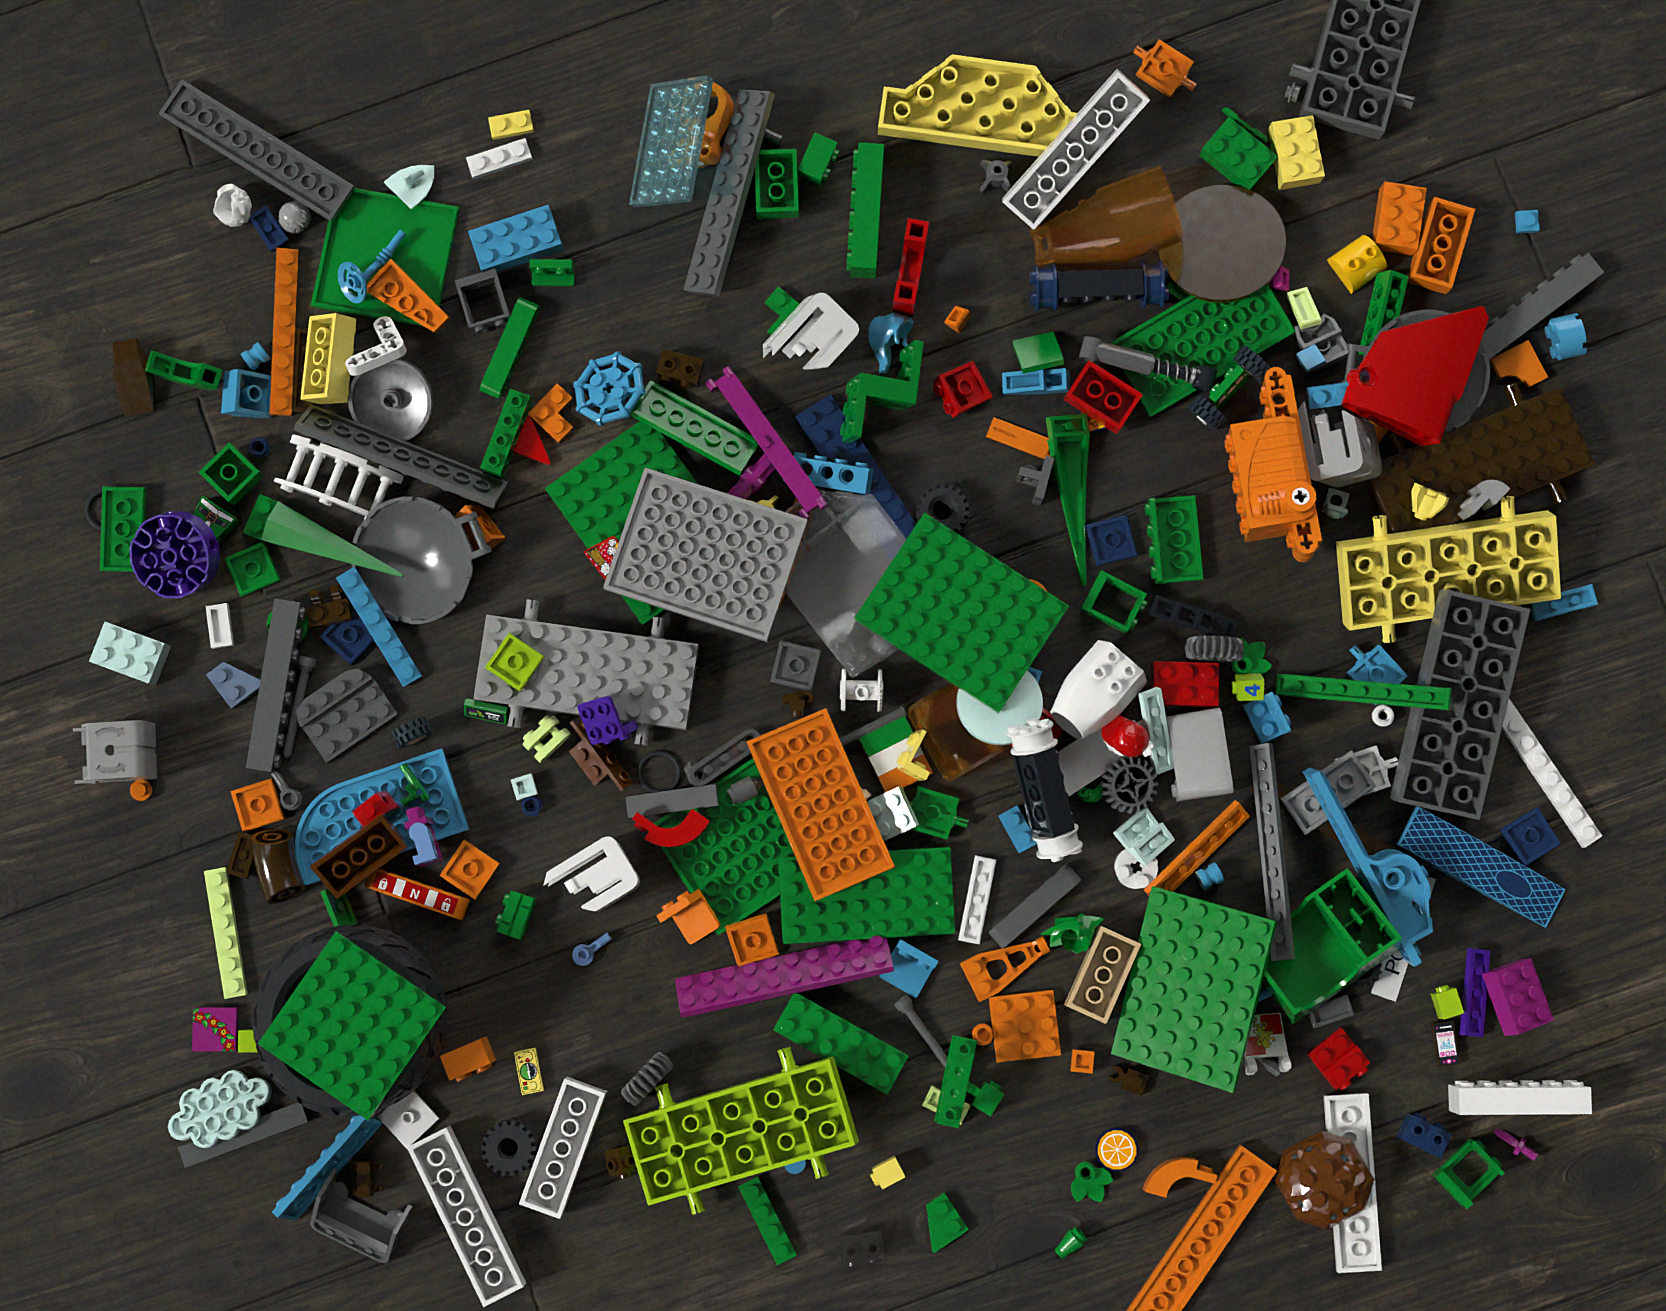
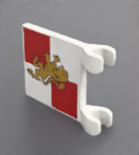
(1266, 1041)

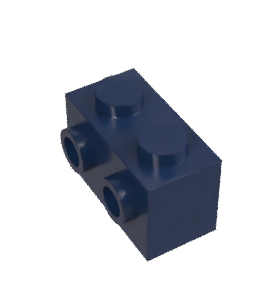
(1424, 1135)

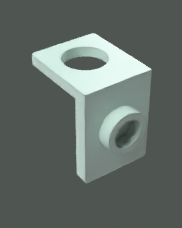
(1335, 511)

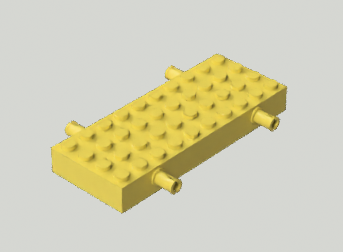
(1400, 573)

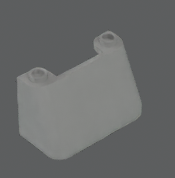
(1199, 755)

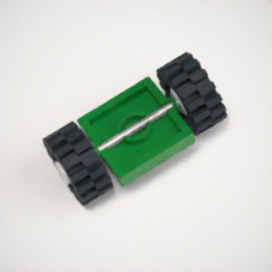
(1248, 364)

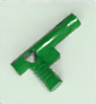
(413, 787)

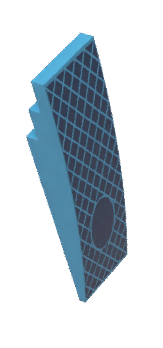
(1480, 866)

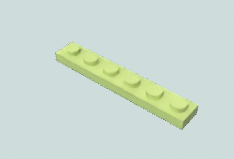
(225, 933)

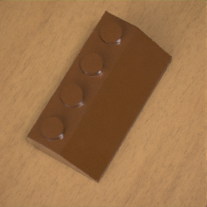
(359, 855)

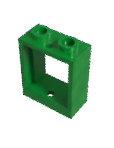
(1093, 593)

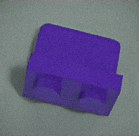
(603, 721)

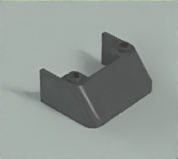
(355, 1223)

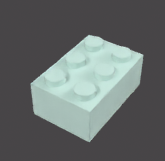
(130, 653)

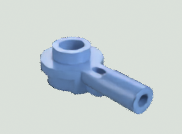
(584, 954)

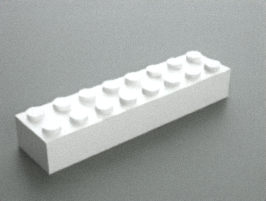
(1075, 149)
(467, 1216)

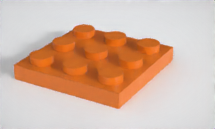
(1024, 1026)

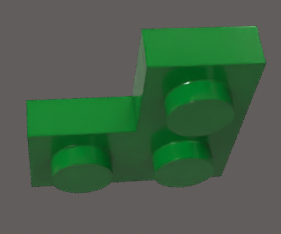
(783, 305)

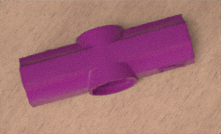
(753, 478)

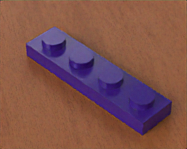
(1474, 993)

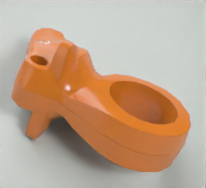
(716, 127)

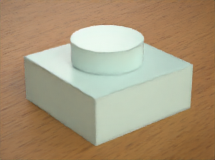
(524, 786)

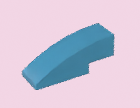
(1036, 382)

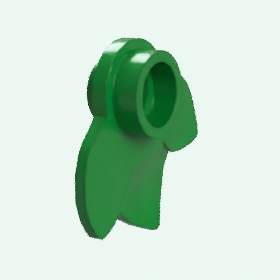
(1252, 658)
(1090, 1185)

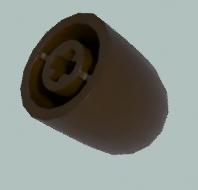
(277, 865)

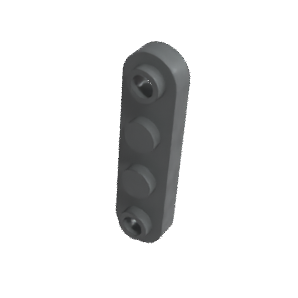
(721, 758)

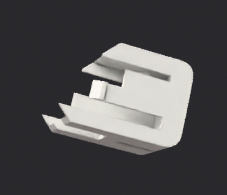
(827, 330)
(599, 876)

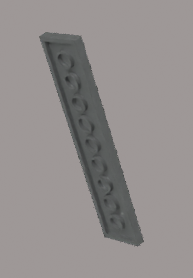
(257, 150)
(729, 192)
(401, 456)

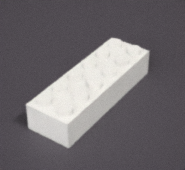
(1521, 1098)
(563, 1147)

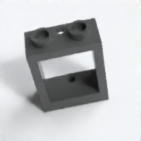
(476, 281)

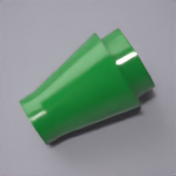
(1071, 1242)

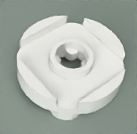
(1130, 879)

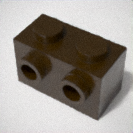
(680, 368)

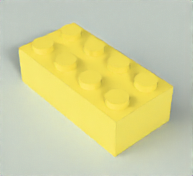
(327, 349)

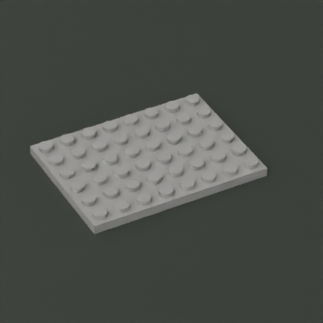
(705, 554)

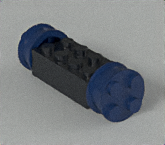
(1145, 282)

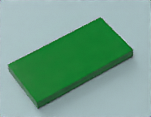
(120, 518)

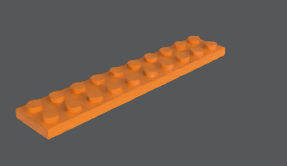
(1205, 1234)

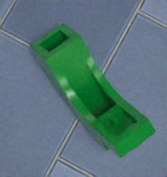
(183, 372)

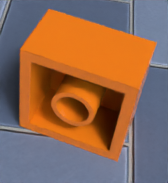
(467, 1058)

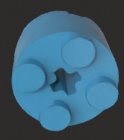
(1566, 337)

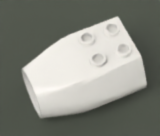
(1097, 690)

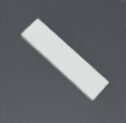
(977, 899)

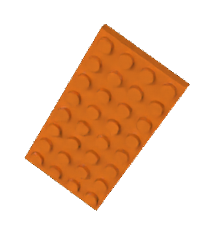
(820, 804)

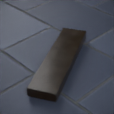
(299, 405)

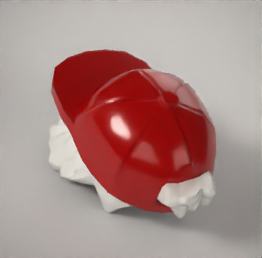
(1127, 738)

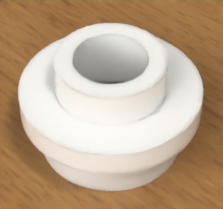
(1389, 715)

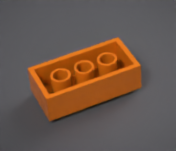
(1440, 245)

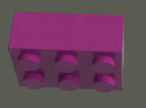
(1517, 997)

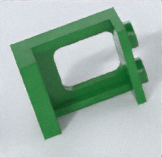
(1455, 1186)

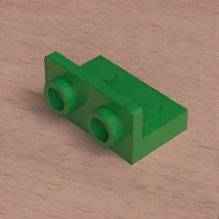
(552, 272)

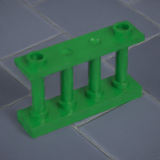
(955, 1081)

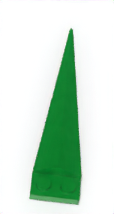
(1069, 448)
(287, 528)

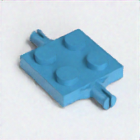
(1375, 667)

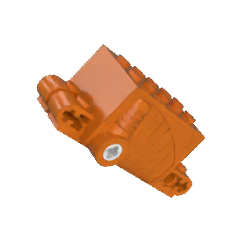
(1273, 472)

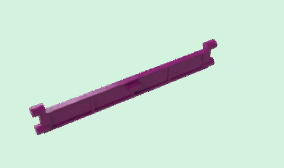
(769, 441)

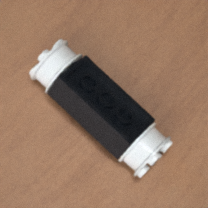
(1043, 789)

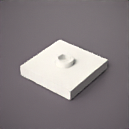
(409, 1118)

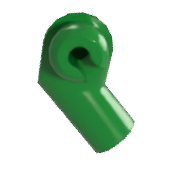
(1091, 795)

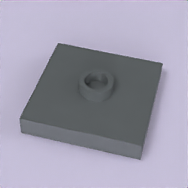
(795, 666)

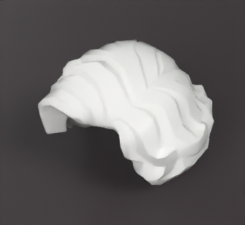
(232, 205)

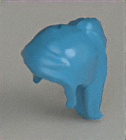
(884, 333)

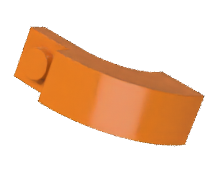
(1174, 1169)

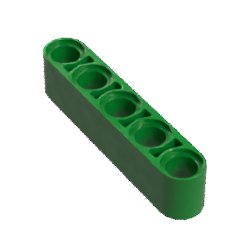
(509, 348)

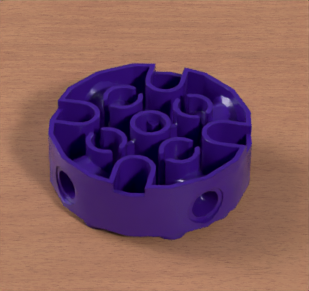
(174, 554)

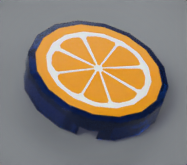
(1116, 1149)

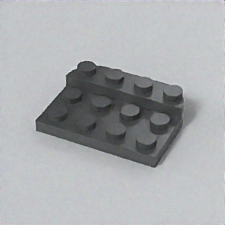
(344, 712)

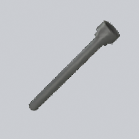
(306, 666)
(905, 1006)

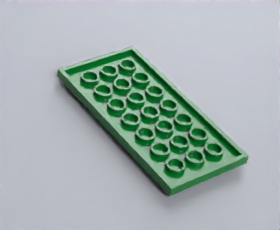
(1202, 335)
(900, 902)

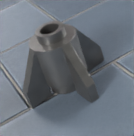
(992, 177)

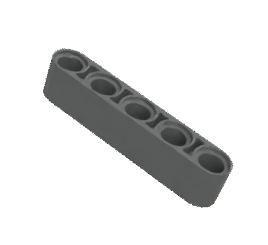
(1034, 905)

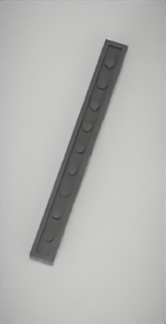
(1272, 850)

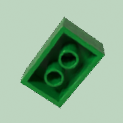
(1238, 155)
(777, 184)

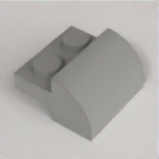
(1484, 496)

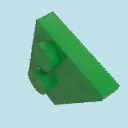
(943, 1222)

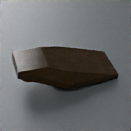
(132, 382)

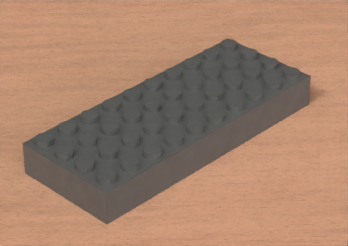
(1452, 751)

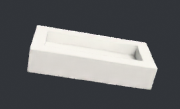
(219, 625)

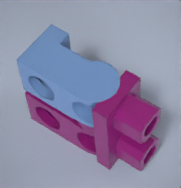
(423, 836)

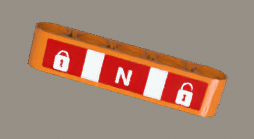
(417, 893)

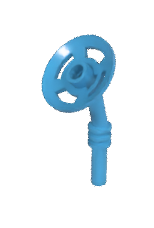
(358, 279)

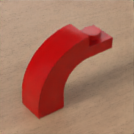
(680, 835)

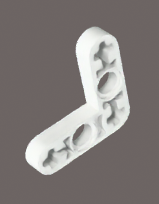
(386, 353)

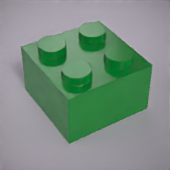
(231, 474)

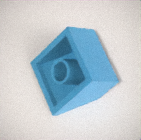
(246, 394)

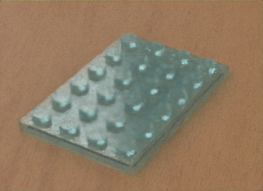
(671, 142)

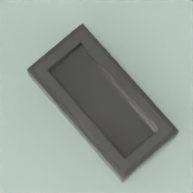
(1331, 1011)

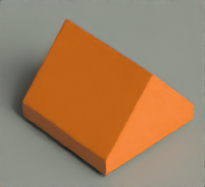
(958, 318)

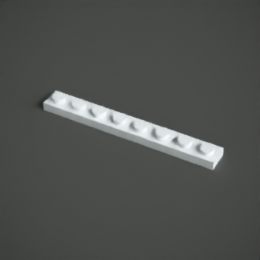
(1549, 777)

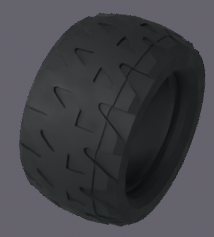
(288, 973)

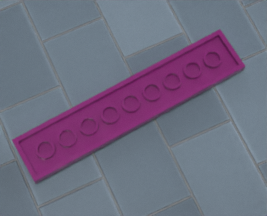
(783, 975)

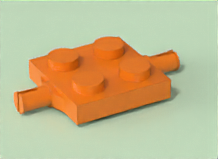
(1164, 68)

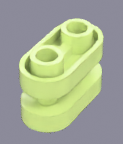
(533, 738)

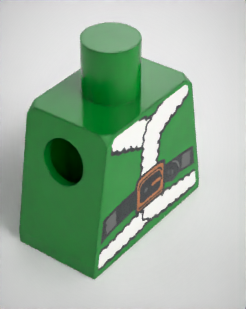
(216, 518)

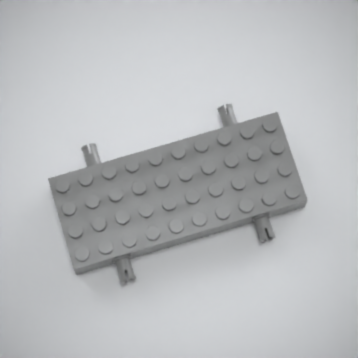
(643, 675)

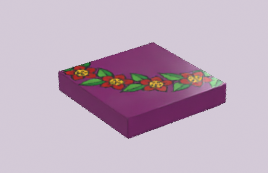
(215, 1029)

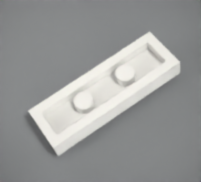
(499, 158)

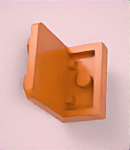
(691, 915)

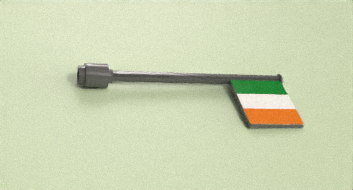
(883, 744)

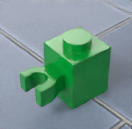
(986, 1097)

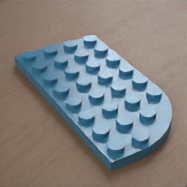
(330, 815)

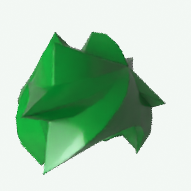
(1073, 932)

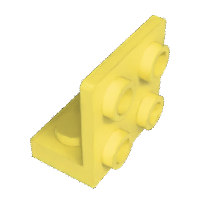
(913, 769)

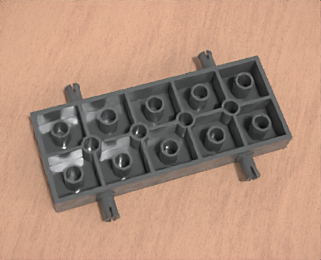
(1359, 65)

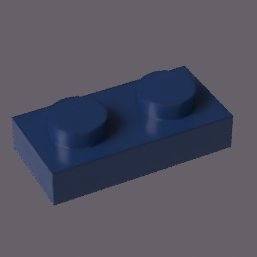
(269, 229)

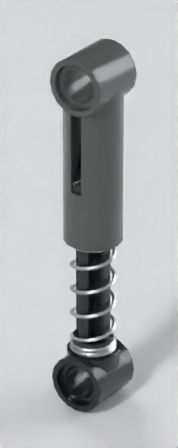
(1098, 351)

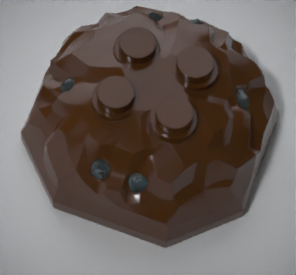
(1324, 1180)

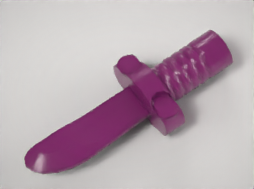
(1519, 1146)

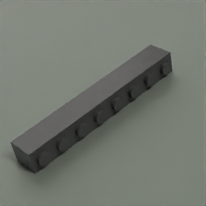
(1540, 304)
(275, 685)

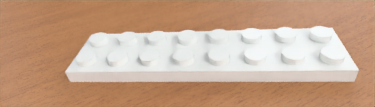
(1357, 1237)

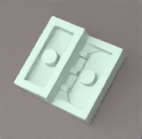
(1143, 836)

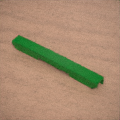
(1255, 132)

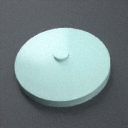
(990, 726)

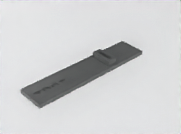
(672, 800)

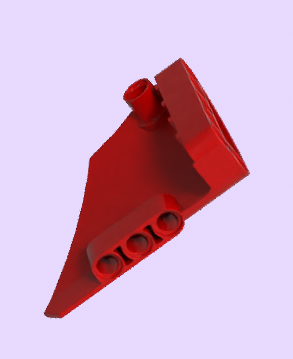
(1417, 375)

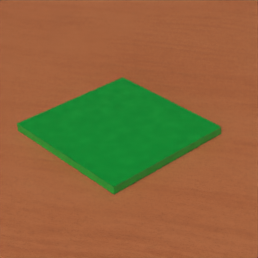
(365, 228)

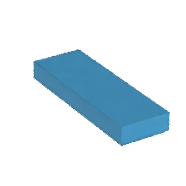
(1570, 601)

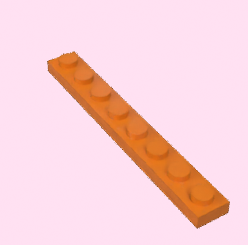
(283, 332)

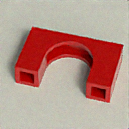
(910, 267)

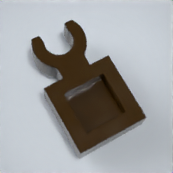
(1131, 1080)

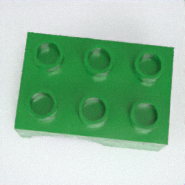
(1335, 942)

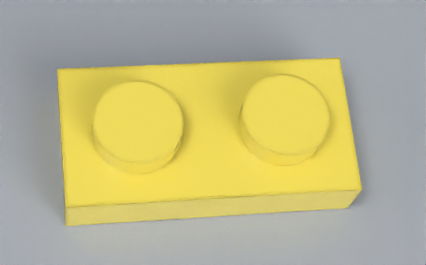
(511, 124)

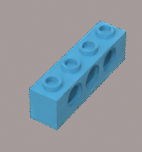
(862, 474)

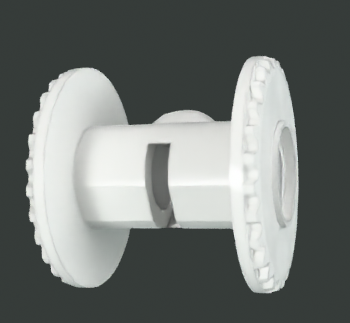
(861, 690)

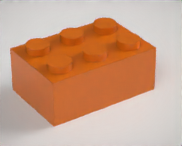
(1399, 218)

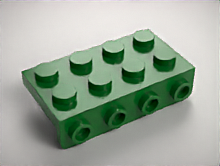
(1174, 539)

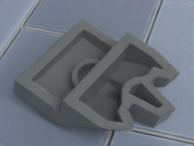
(1326, 338)

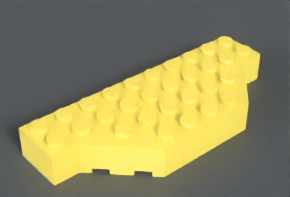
(977, 107)

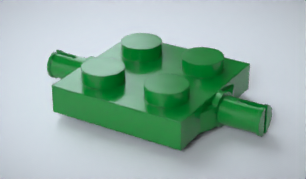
(935, 813)

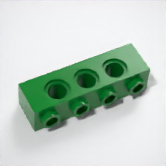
(1384, 303)
(506, 433)

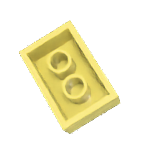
(1297, 152)

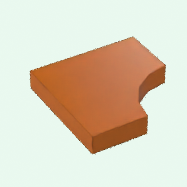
(1520, 363)

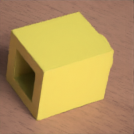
(887, 1172)

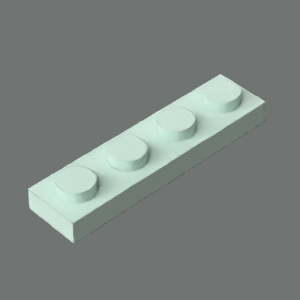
(1157, 729)

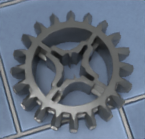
(1214, 648)
(1135, 799)
(647, 1078)

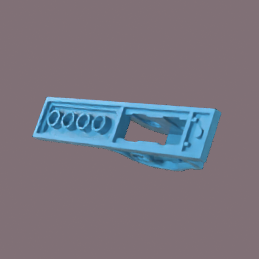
(1391, 895)

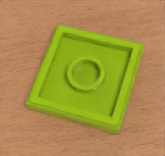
(514, 662)

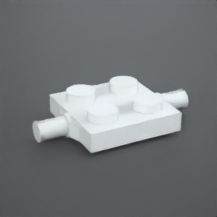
(1375, 767)

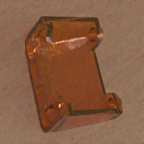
(946, 738)

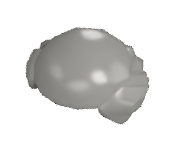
(294, 217)

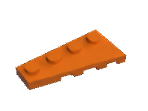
(403, 294)

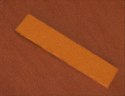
(1018, 438)

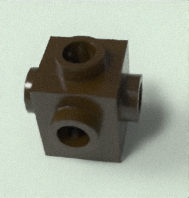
(620, 1161)

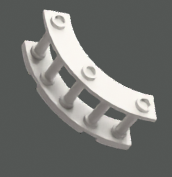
(342, 458)

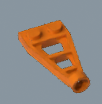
(979, 977)

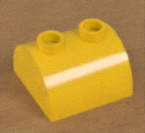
(1358, 263)

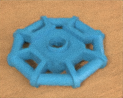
(601, 381)

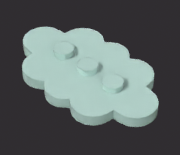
(219, 1109)

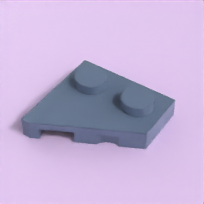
(233, 684)

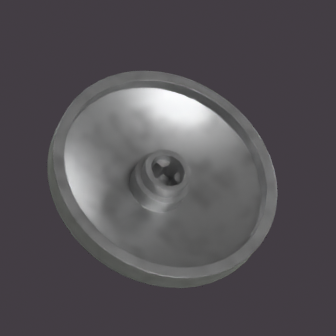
(392, 399)

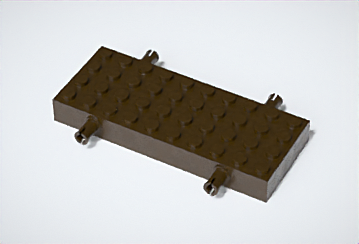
(1521, 446)

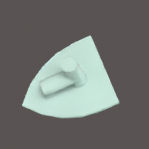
(412, 183)

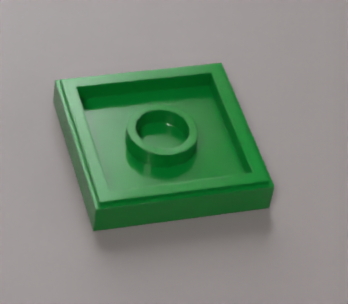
(1038, 352)
(252, 569)

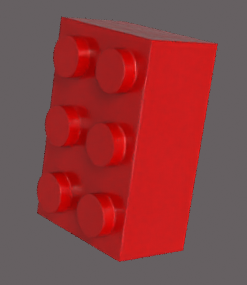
(1102, 397)
(1186, 683)

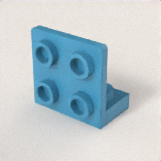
(1267, 718)
(910, 968)

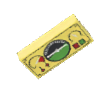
(529, 1071)

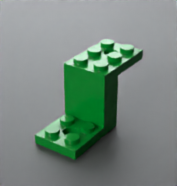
(882, 391)

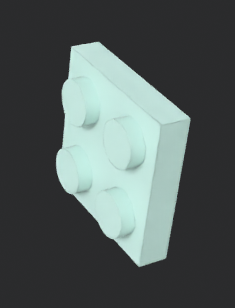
(892, 813)

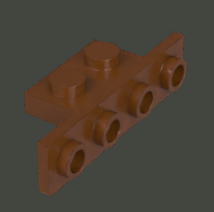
(597, 759)

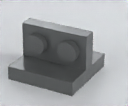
(1039, 479)

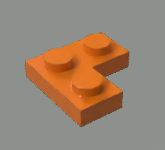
(547, 413)

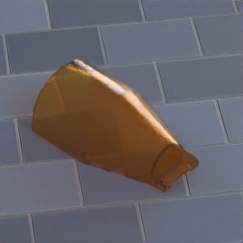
(1114, 224)

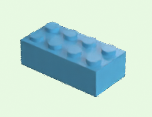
(516, 240)

